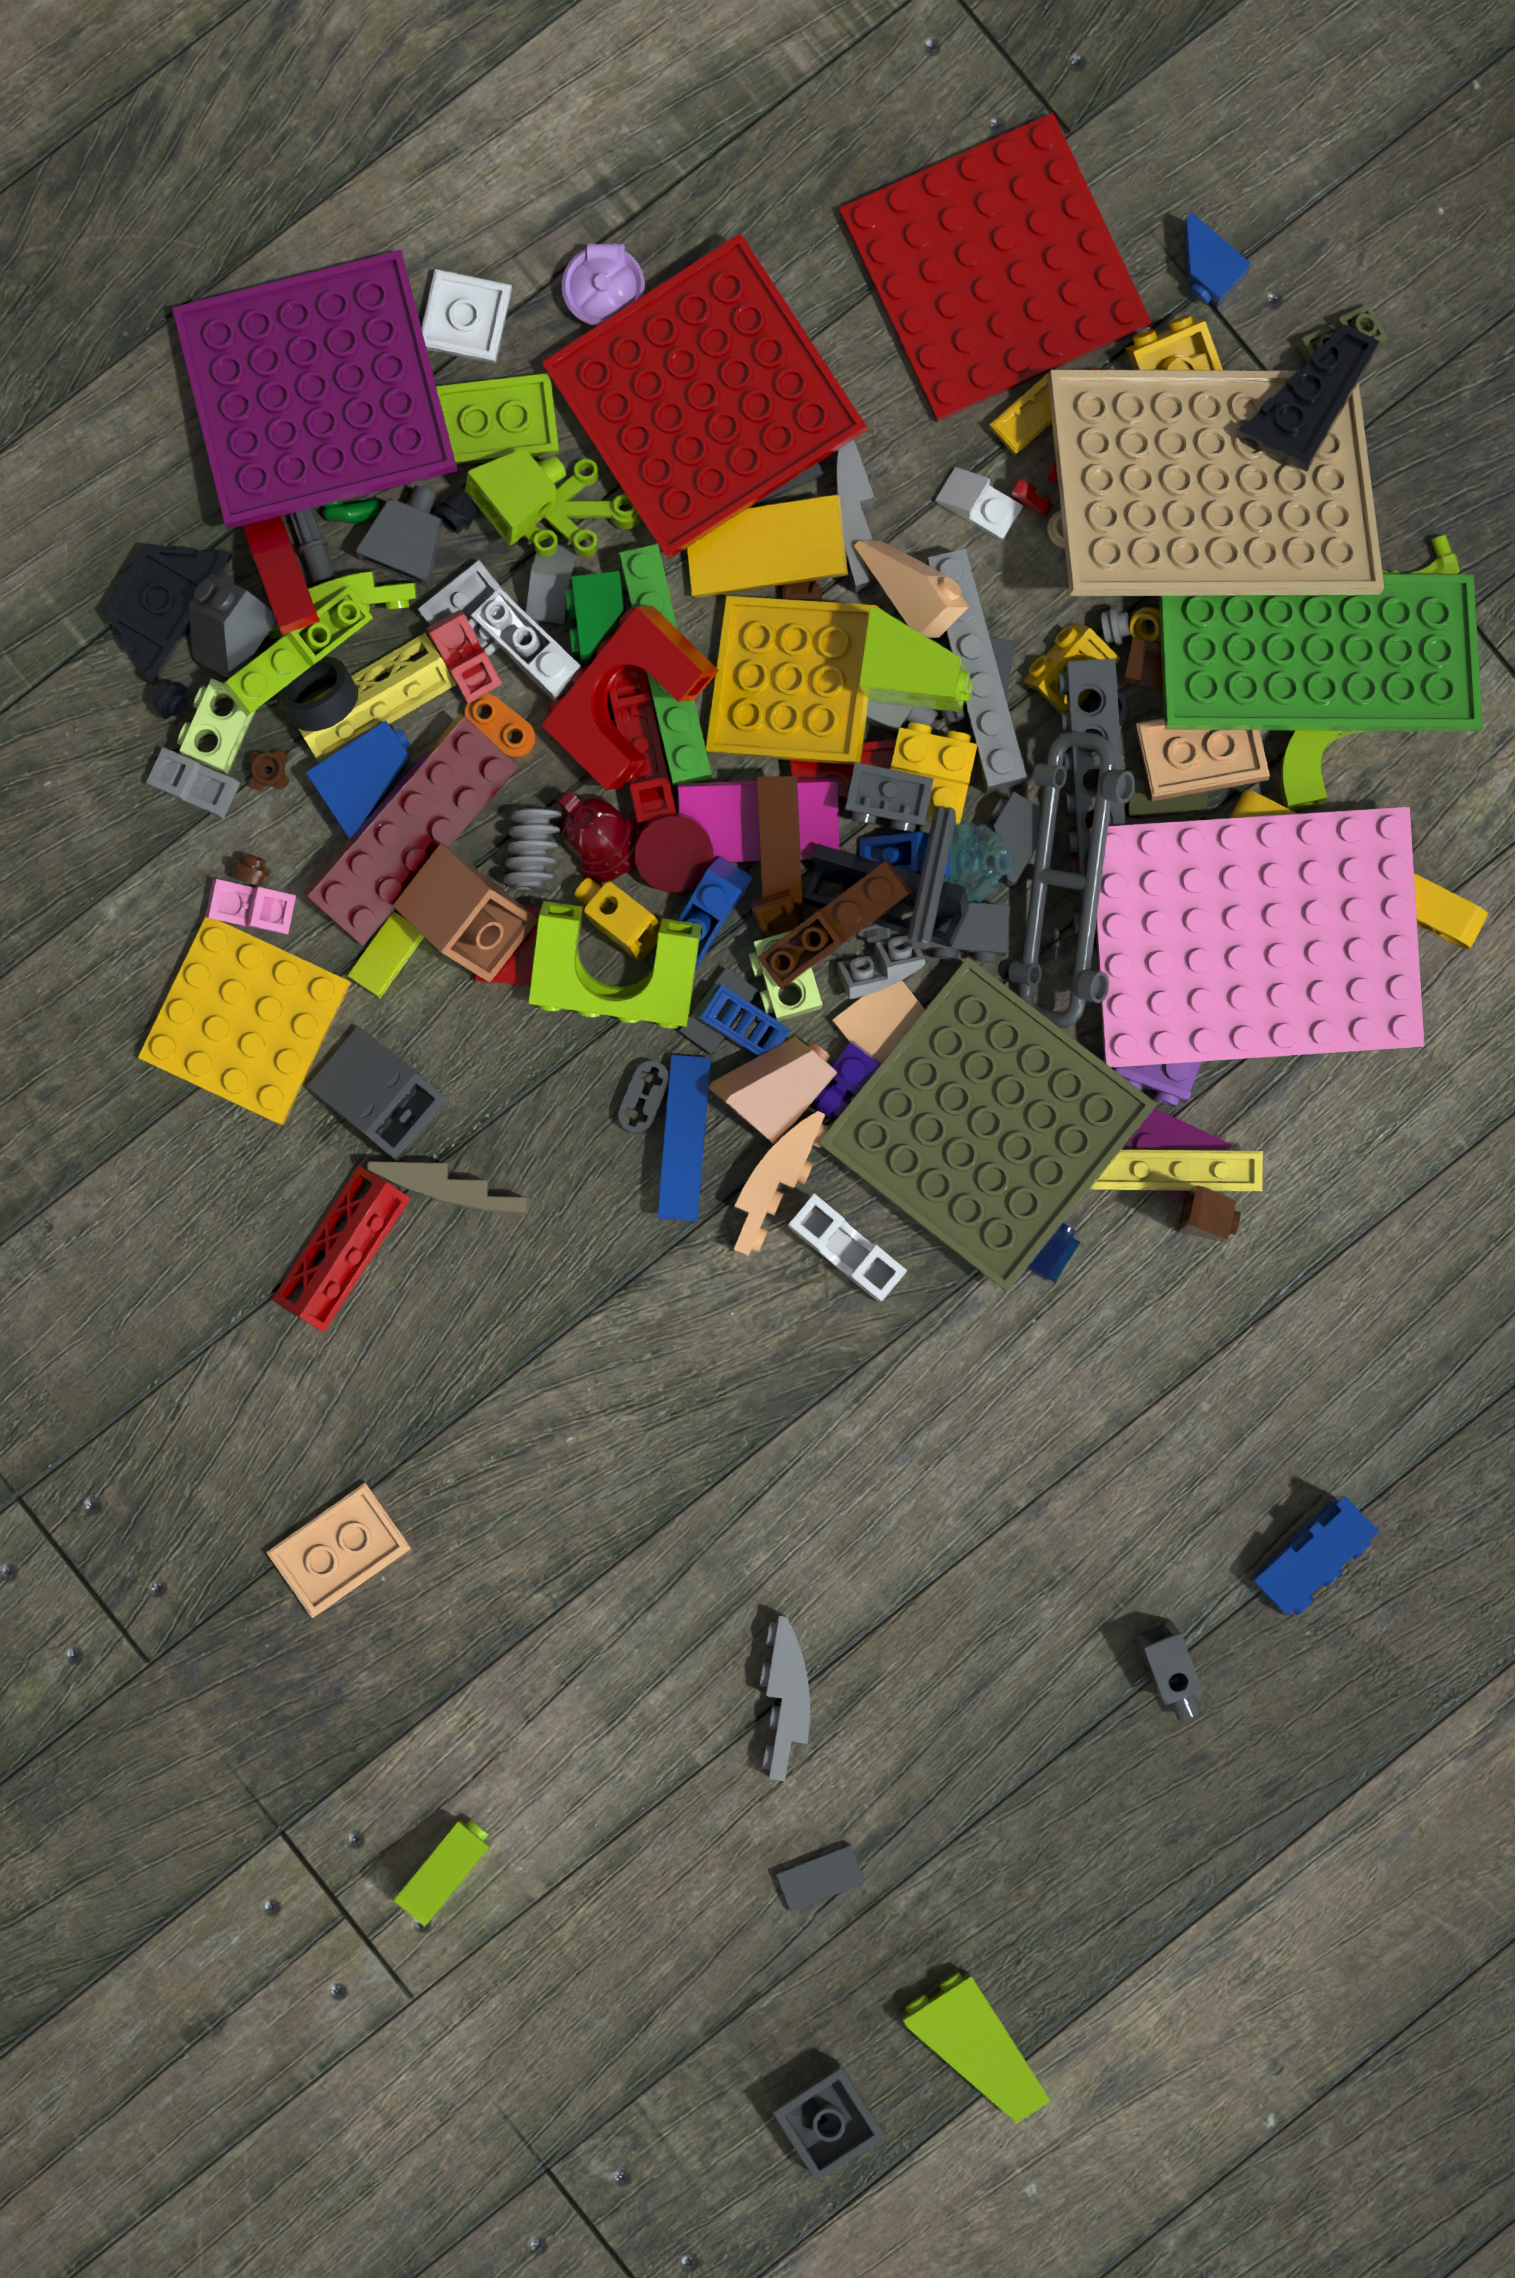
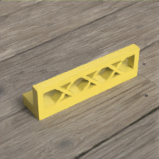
(390, 699)

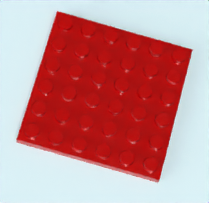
(995, 267)
(704, 396)

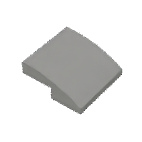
(467, 594)

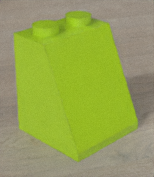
(910, 668)

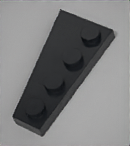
(1309, 404)

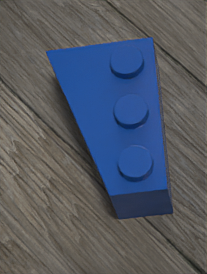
(1315, 1556)

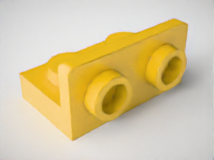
(1072, 644)

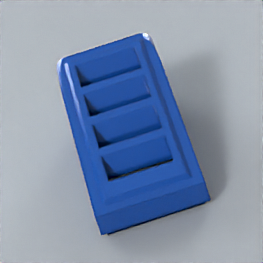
(772, 1039)

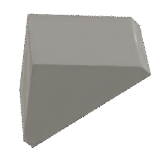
(548, 583)

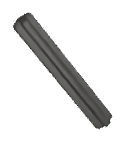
(931, 878)

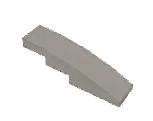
(854, 495)

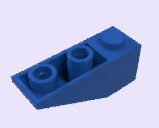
(715, 901)

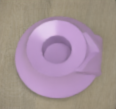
(601, 282)

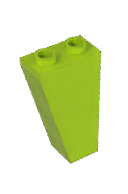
(976, 2044)

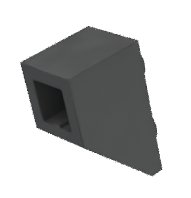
(981, 934)

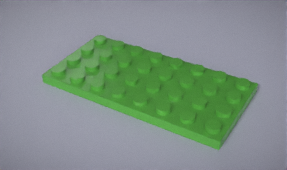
(1325, 659)

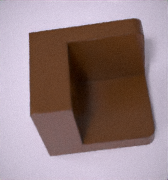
(1144, 665)

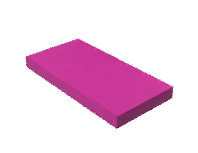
(732, 819)

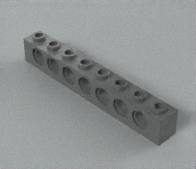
(1101, 679)

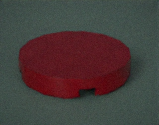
(673, 852)

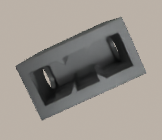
(405, 538)
(1165, 1655)

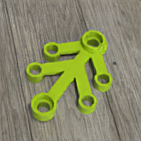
(568, 509)

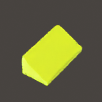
(386, 955)

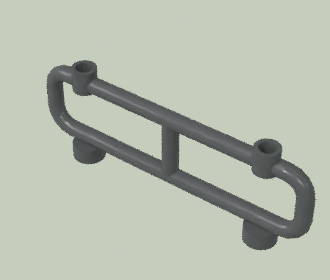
(1112, 787)

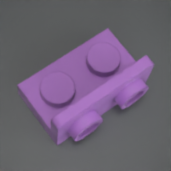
(1169, 1081)

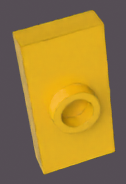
(1024, 418)

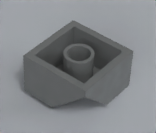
(829, 2122)

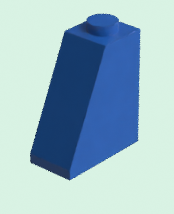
(361, 775)

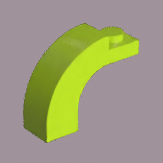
(1300, 768)

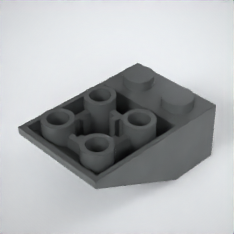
(378, 1093)

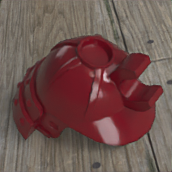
(597, 835)

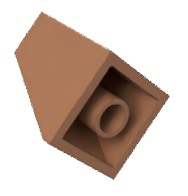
(464, 913)

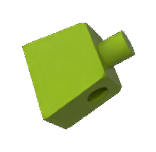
(515, 491)

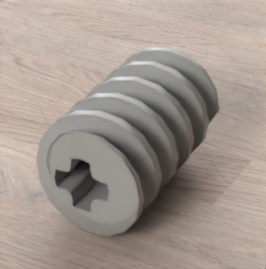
(531, 849)

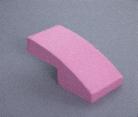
(250, 906)

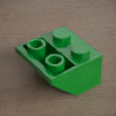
(597, 607)

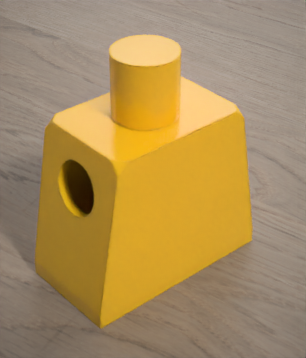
(629, 926)

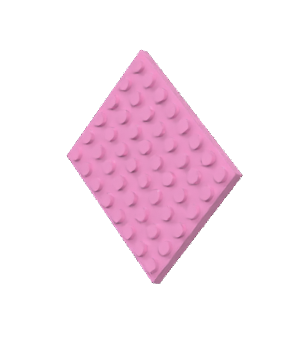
(1259, 937)

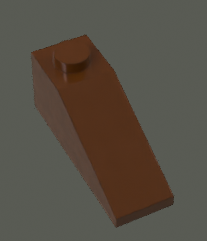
(1208, 1215)

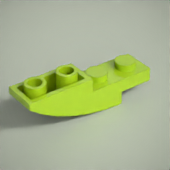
(365, 588)
(297, 652)

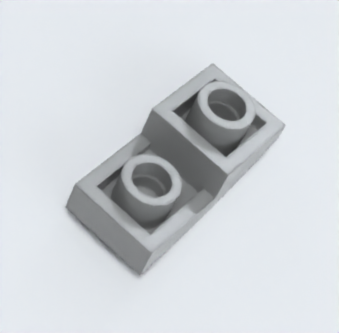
(890, 964)

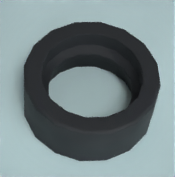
(329, 708)

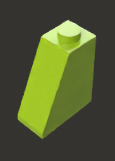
(443, 1871)

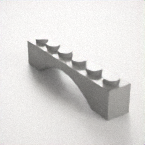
(988, 710)

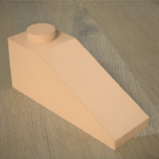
(920, 593)

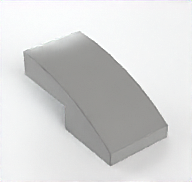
(193, 782)

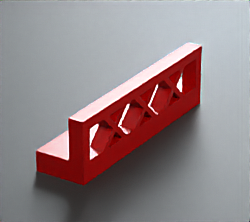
(345, 1251)

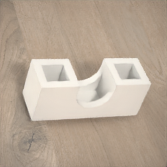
(847, 1249)

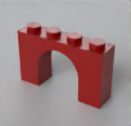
(582, 717)

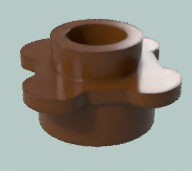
(260, 762)

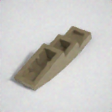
(435, 1183)

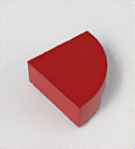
(1025, 495)

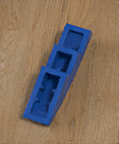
(684, 1138)

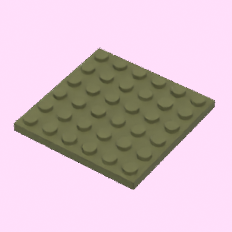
(987, 1124)

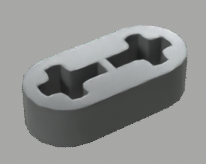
(634, 1093)

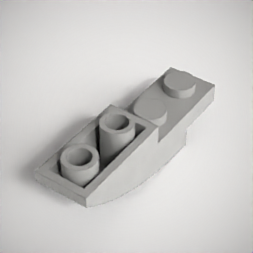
(786, 1680)

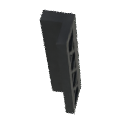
(848, 869)

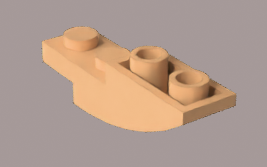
(782, 1165)

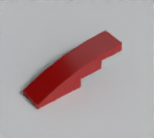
(281, 574)

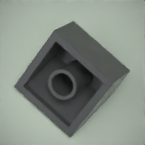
(226, 625)

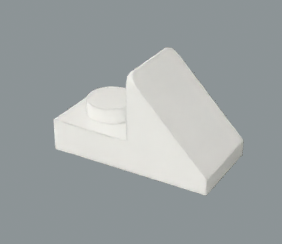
(979, 503)

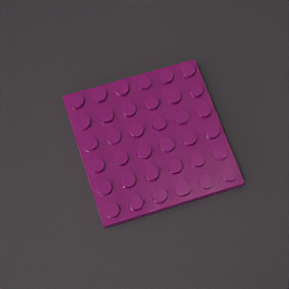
(314, 389)

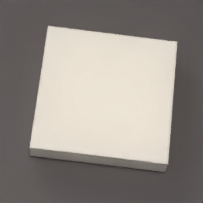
(465, 316)

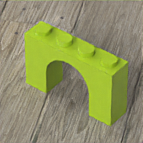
(563, 982)

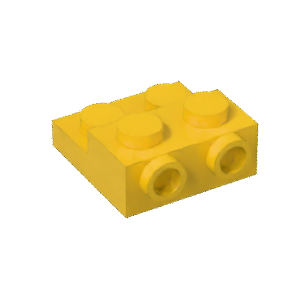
(1181, 347)
(938, 757)

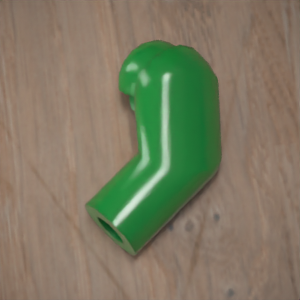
(353, 512)

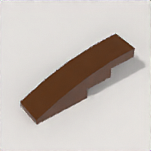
(779, 837)

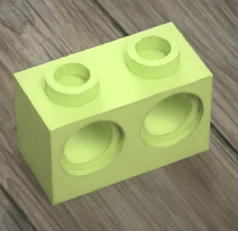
(228, 729)
(806, 983)

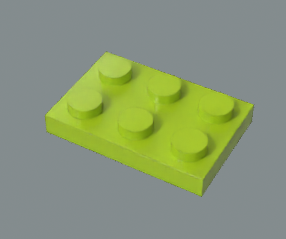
(500, 418)

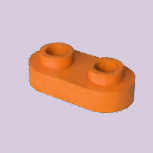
(501, 724)

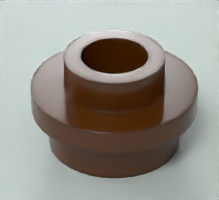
(250, 869)

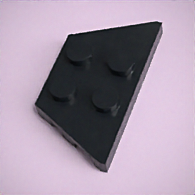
(154, 600)

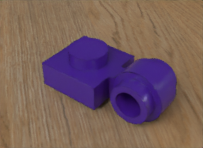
(853, 1071)

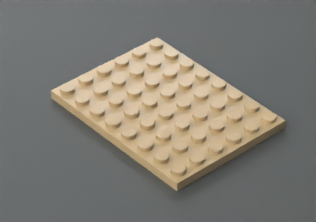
(1181, 507)

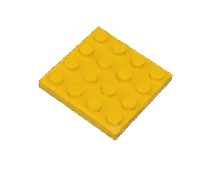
(790, 681)
(244, 1020)

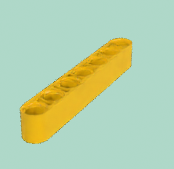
(1436, 907)

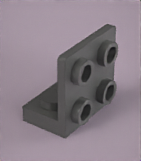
(888, 796)

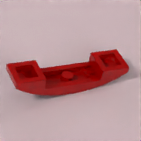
(637, 723)

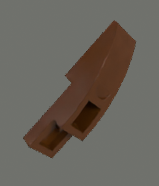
(834, 924)

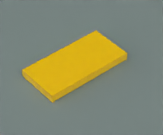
(770, 548)

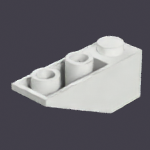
(527, 644)

